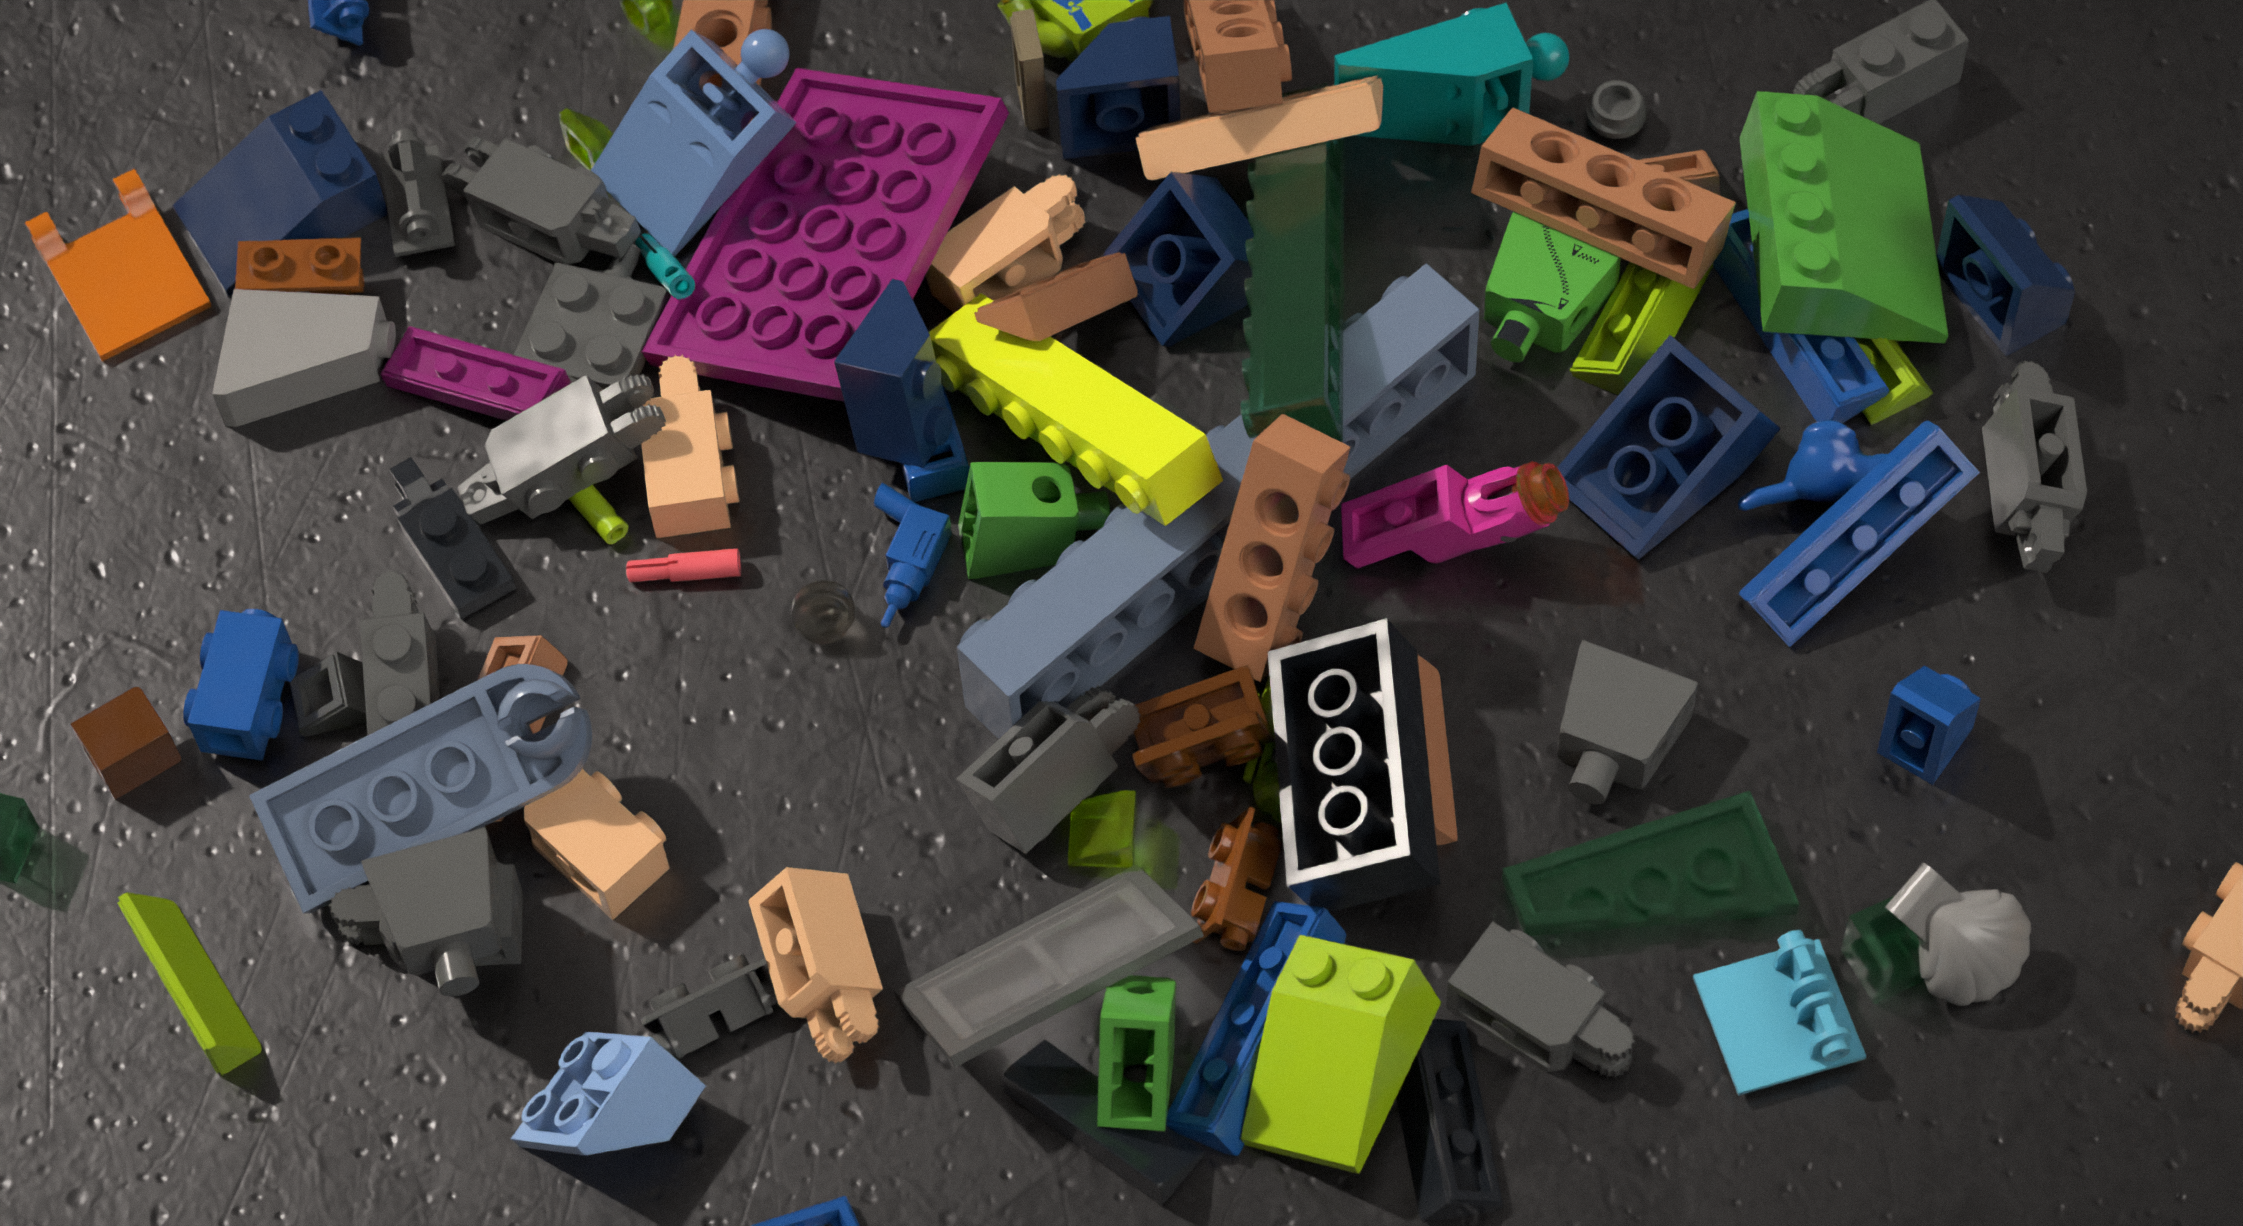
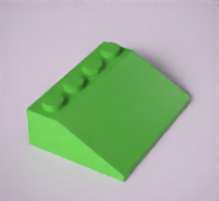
(1839, 223)

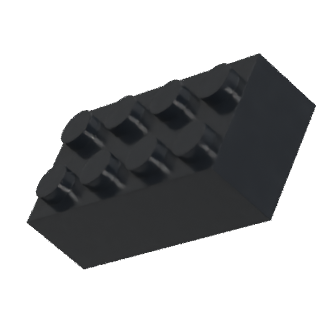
(1353, 767)

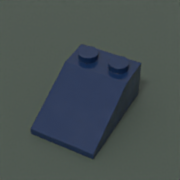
(282, 182)
(1664, 449)

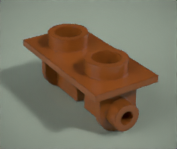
(301, 265)
(1240, 857)

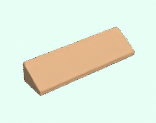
(1260, 131)

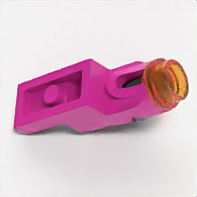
(1451, 515)

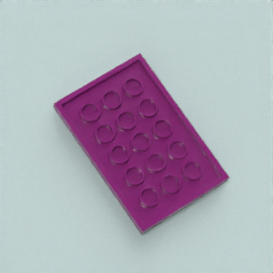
(824, 227)

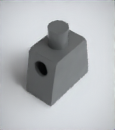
(1620, 720)
(441, 906)

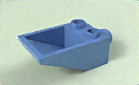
(691, 141)

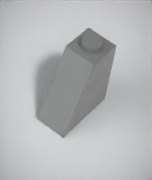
(297, 350)

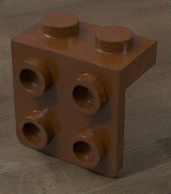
(1200, 727)

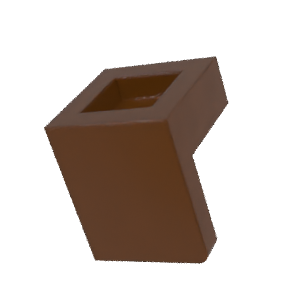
(126, 742)

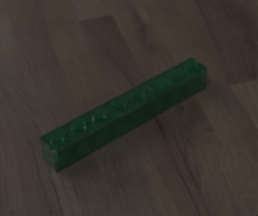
(1296, 288)

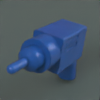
(913, 550)

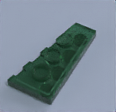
(1666, 872)

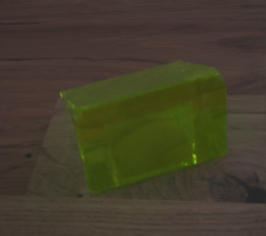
(584, 136)
(1104, 831)

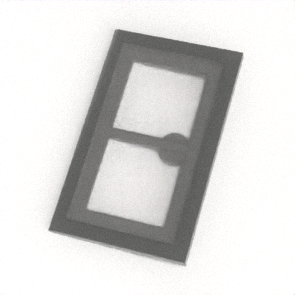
(1047, 964)

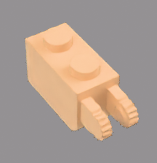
(1006, 244)
(684, 461)
(598, 841)
(819, 956)
(2214, 958)

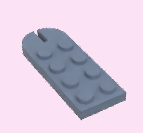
(424, 779)

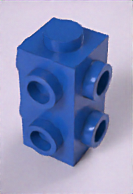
(241, 684)

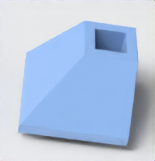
(609, 1097)

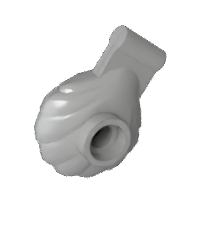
(1966, 939)

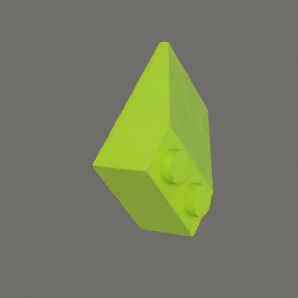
(1335, 1051)

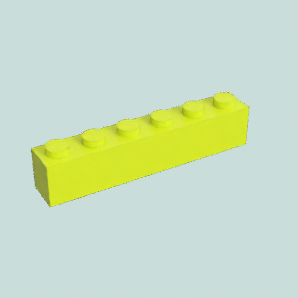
(1078, 414)

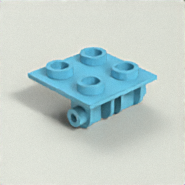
(1779, 1015)

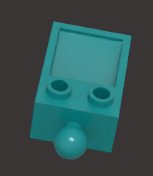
(1454, 76)

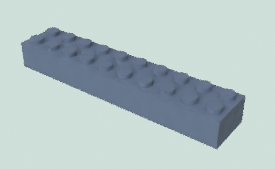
(1143, 577)

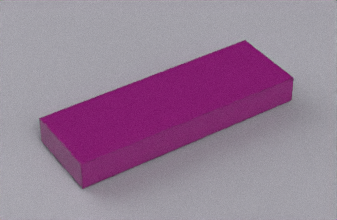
(469, 374)

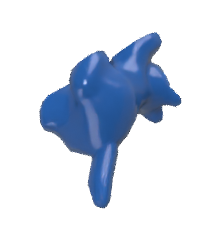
(1820, 471)

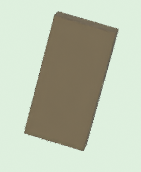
(1029, 69)

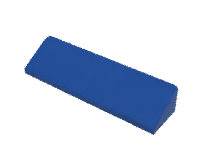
(1824, 370)
(1859, 532)
(1220, 1080)

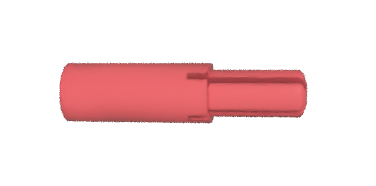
(686, 566)

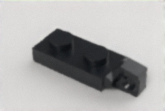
(449, 541)

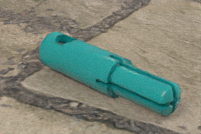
(666, 267)

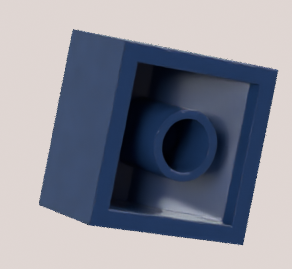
(1119, 88)
(1186, 256)
(2002, 273)
(894, 383)

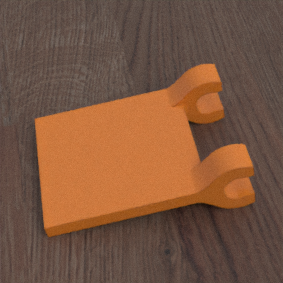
(124, 276)

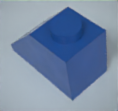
(1927, 722)

